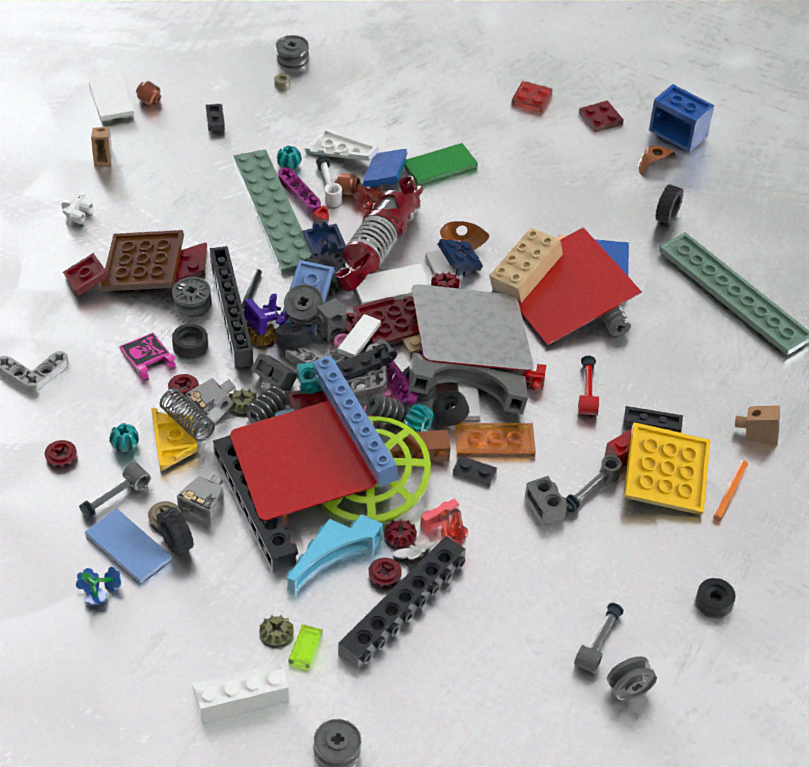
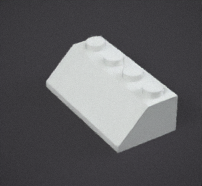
(241, 692)

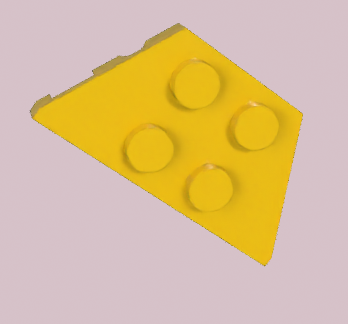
(171, 439)

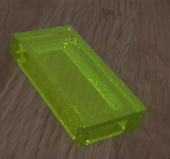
(305, 646)

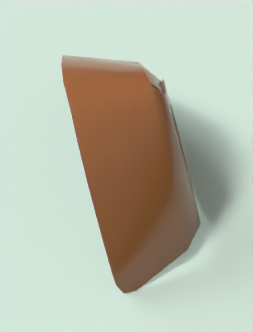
(648, 156)
(475, 235)

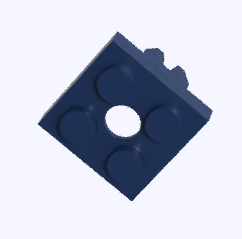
(324, 232)
(456, 259)

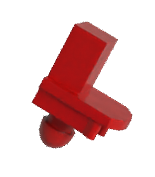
(536, 378)

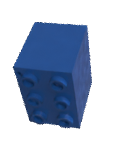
(681, 117)

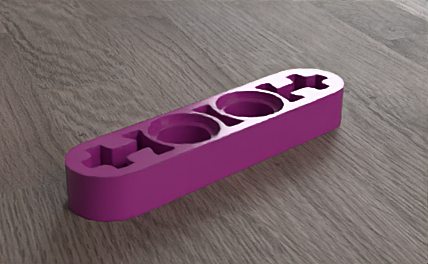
(283, 175)
(398, 379)

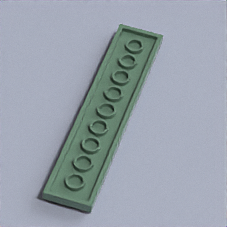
(272, 209)
(736, 293)

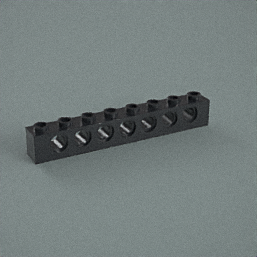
(231, 307)
(270, 534)
(401, 602)

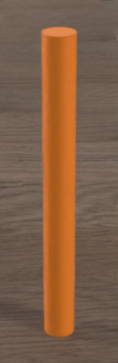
(730, 490)

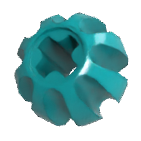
(289, 157)
(123, 437)

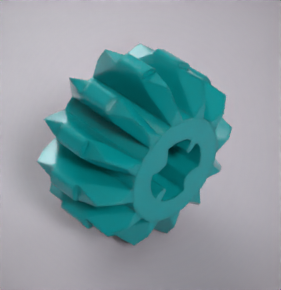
(419, 418)

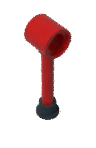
(588, 403)

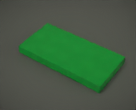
(440, 164)

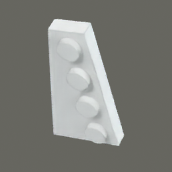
(340, 145)

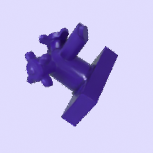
(259, 317)

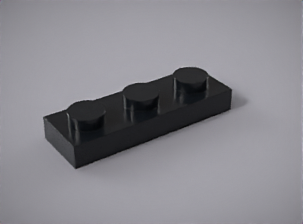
(653, 418)

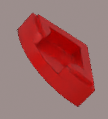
(321, 213)

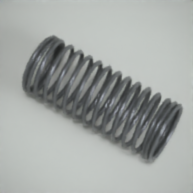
(198, 425)

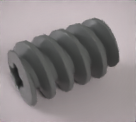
(616, 321)
(266, 404)
(386, 407)

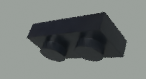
(215, 117)
(474, 470)

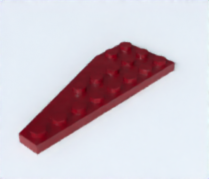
(396, 318)

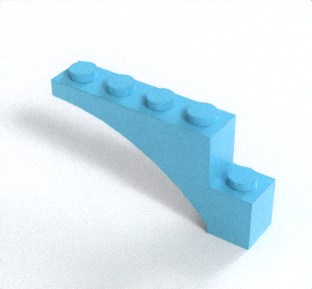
(333, 543)

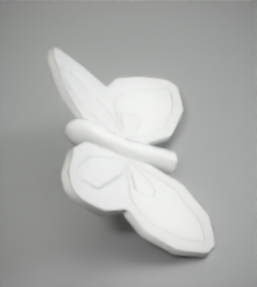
(421, 544)

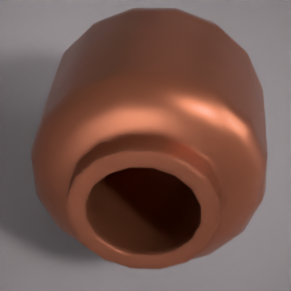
(148, 93)
(348, 182)

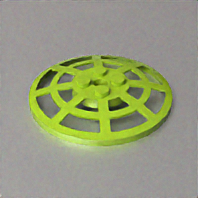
(397, 487)

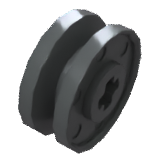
(292, 50)
(192, 296)
(299, 296)
(631, 678)
(333, 733)

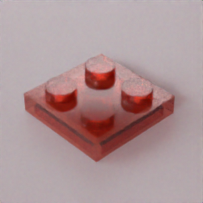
(532, 96)

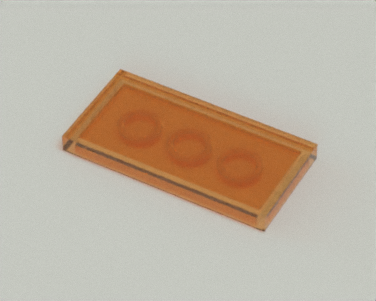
(495, 440)

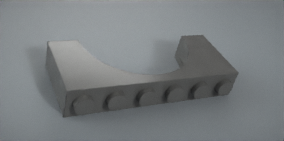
(504, 386)

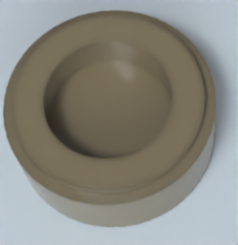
(282, 81)

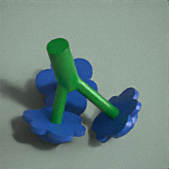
(90, 581)

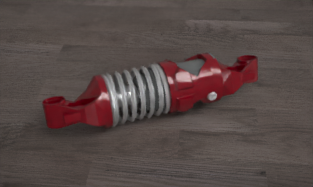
(379, 233)

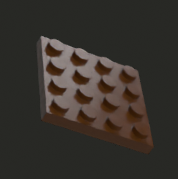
(143, 260)

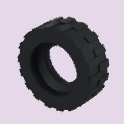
(669, 204)
(175, 531)

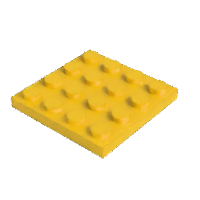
(667, 468)

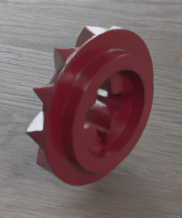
(453, 281)
(181, 381)
(58, 447)
(407, 537)
(390, 566)

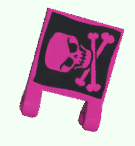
(145, 352)

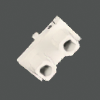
(74, 209)

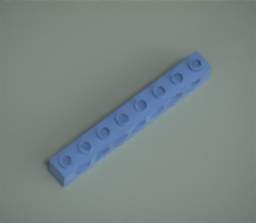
(355, 421)

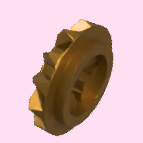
(261, 340)

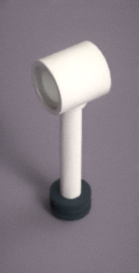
(333, 191)

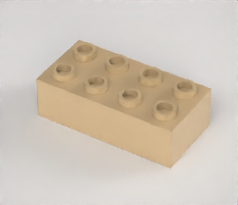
(526, 264)

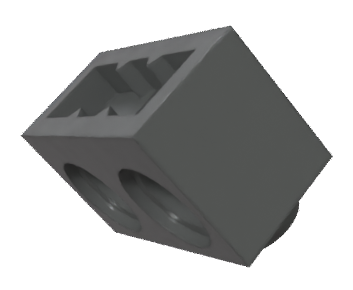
(331, 320)
(274, 372)
(546, 499)

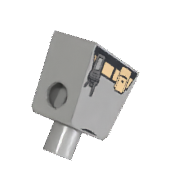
(212, 398)
(202, 497)

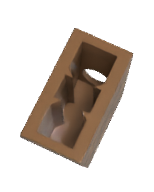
(101, 141)
(761, 423)

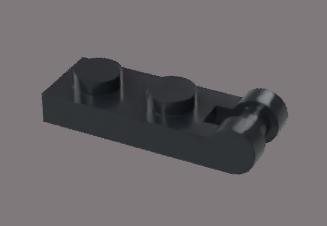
(365, 362)

